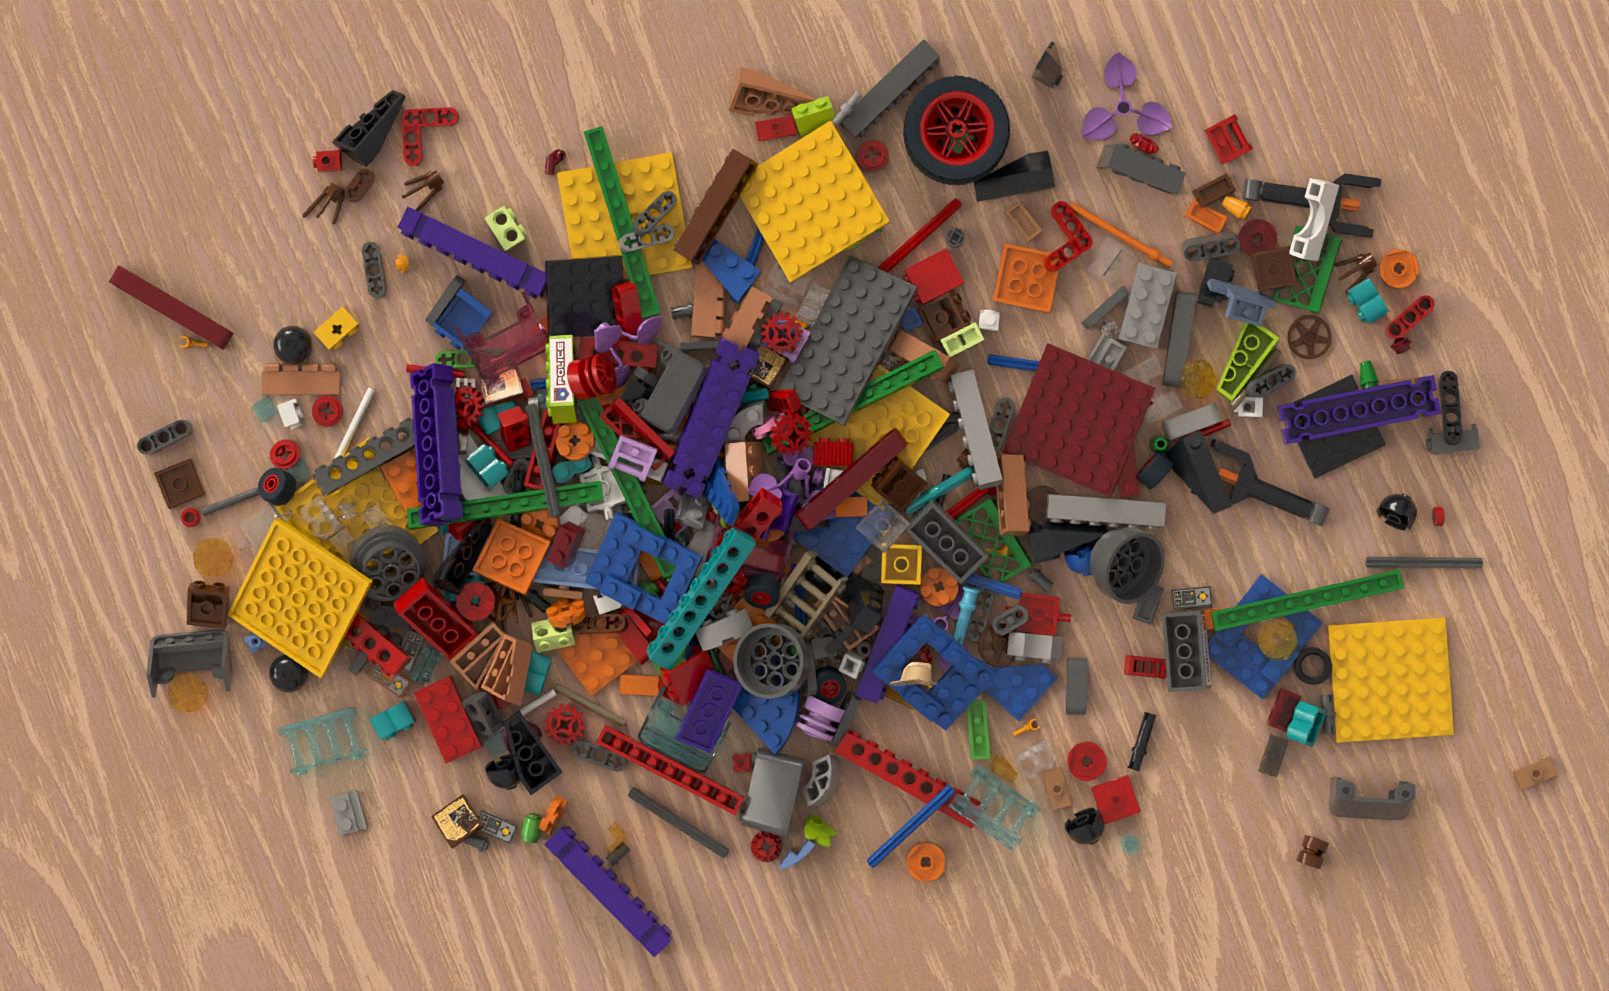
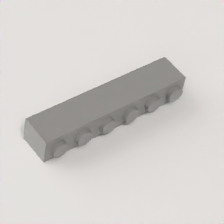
(976, 430)
(1105, 510)

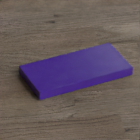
(708, 710)

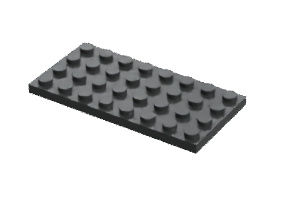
(849, 339)

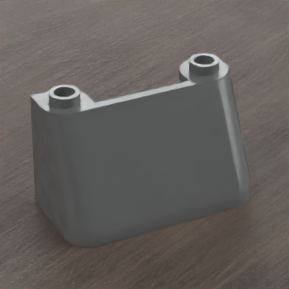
(772, 792)
(1345, 804)

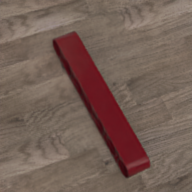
(171, 307)
(851, 479)

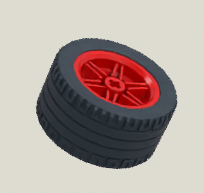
(936, 102)

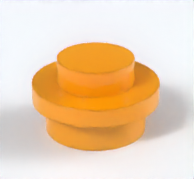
(402, 263)

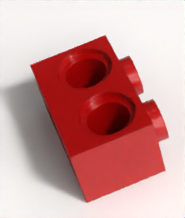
(514, 428)

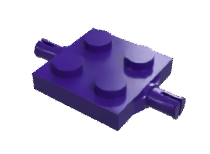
(789, 502)

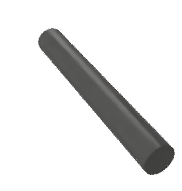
(230, 501)

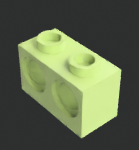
(502, 231)
(962, 340)
(549, 637)

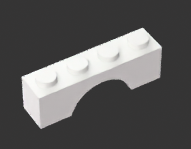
(1321, 198)

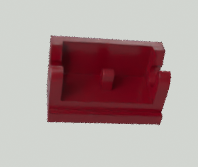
(1283, 709)

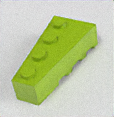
(1249, 353)

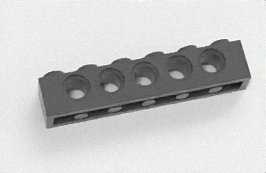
(329, 485)

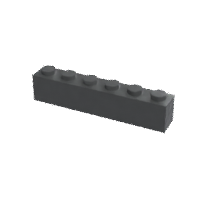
(889, 88)

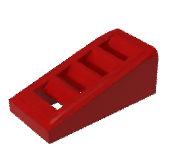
(790, 395)
(1129, 662)

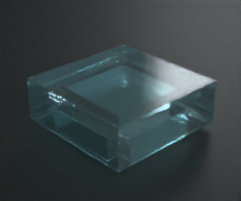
(264, 409)
(300, 471)
(495, 744)

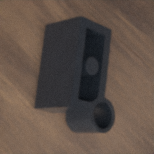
(1219, 271)
(386, 616)

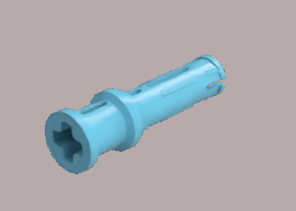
(967, 606)

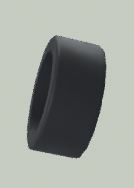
(1327, 666)

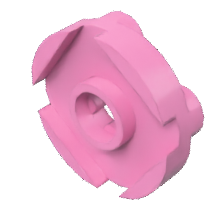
(761, 430)

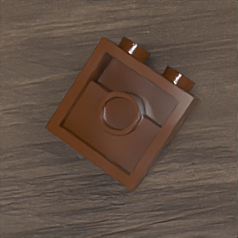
(944, 316)
(898, 483)
(207, 604)

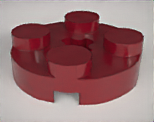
(1259, 227)

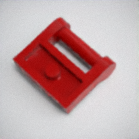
(1222, 142)

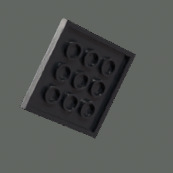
(581, 294)
(1337, 450)

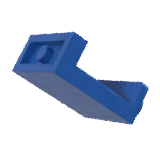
(465, 313)

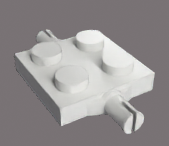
(611, 491)

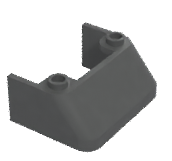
(673, 391)
(189, 653)

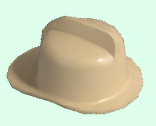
(916, 674)

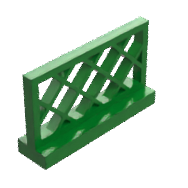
(1322, 280)
(1012, 542)

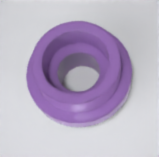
(819, 476)

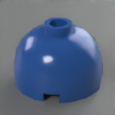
(1080, 559)

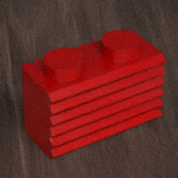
(833, 453)

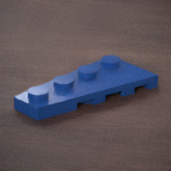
(731, 270)
(720, 494)

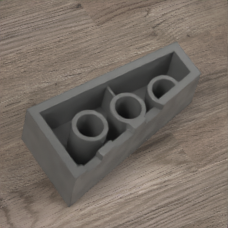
(1141, 168)

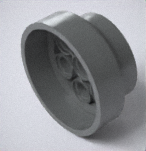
(371, 547)
(1127, 564)
(748, 660)

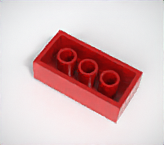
(435, 618)
(448, 719)

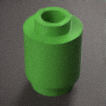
(530, 828)

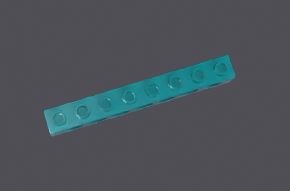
(711, 592)

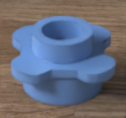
(255, 646)

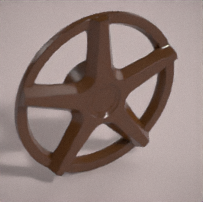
(1309, 337)
(501, 601)
(999, 645)

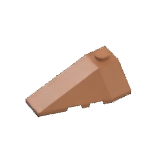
(759, 93)

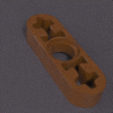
(585, 629)

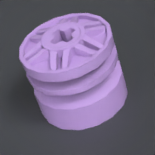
(819, 718)

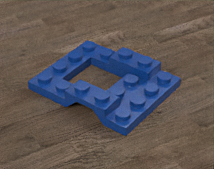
(619, 558)
(1244, 658)
(953, 690)

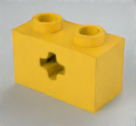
(339, 318)

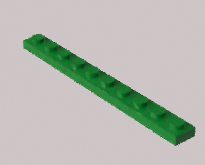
(621, 218)
(876, 391)
(627, 483)
(518, 503)
(1307, 600)

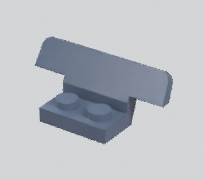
(1244, 303)

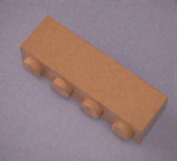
(1012, 496)

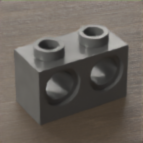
(483, 713)

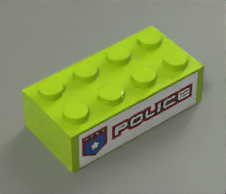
(560, 399)

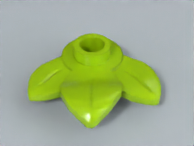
(817, 830)

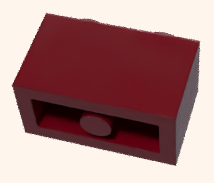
(566, 545)

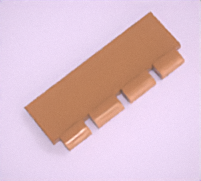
(705, 304)
(305, 382)

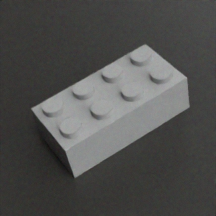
(1147, 306)

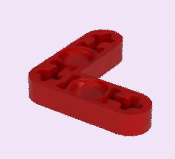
(416, 128)
(1073, 242)

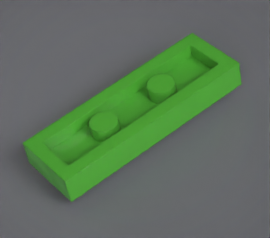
(978, 730)

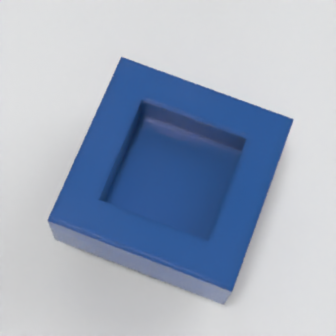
(911, 320)

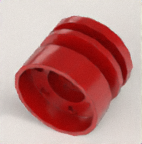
(591, 376)

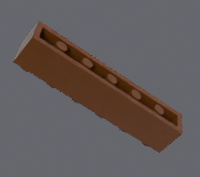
(715, 206)

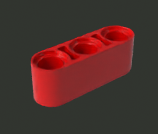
(627, 308)
(1418, 313)
(633, 639)

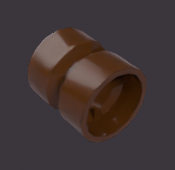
(1312, 852)

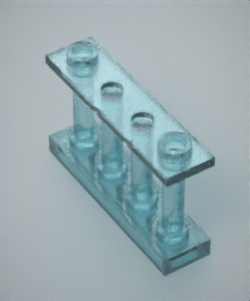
(309, 727)
(984, 821)

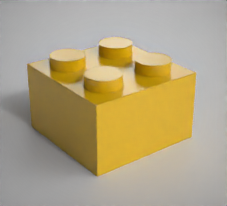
(902, 564)

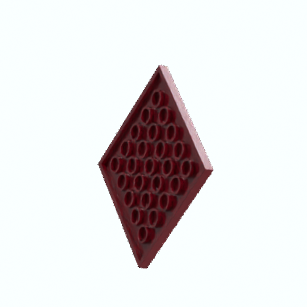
(1079, 419)

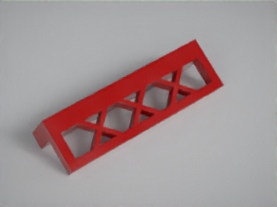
(639, 426)

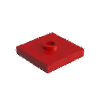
(1116, 799)

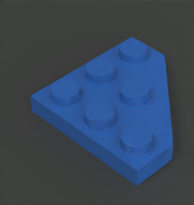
(1020, 687)

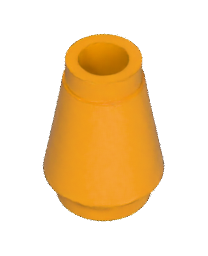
(1237, 207)

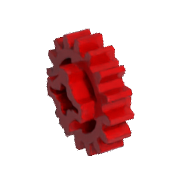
(775, 339)
(471, 410)
(785, 428)
(559, 716)

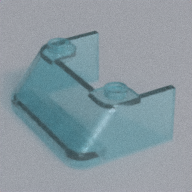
(660, 732)

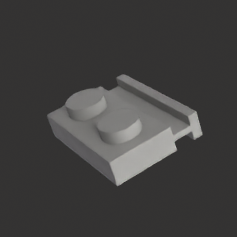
(1107, 352)
(692, 510)
(348, 813)

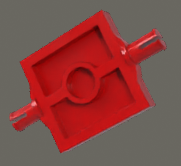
(1043, 614)

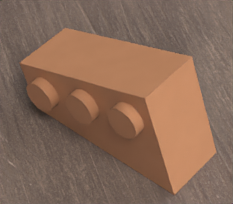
(748, 317)
(910, 348)
(742, 466)
(838, 617)
(479, 653)
(509, 670)

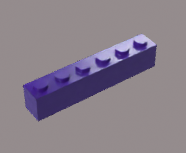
(891, 631)

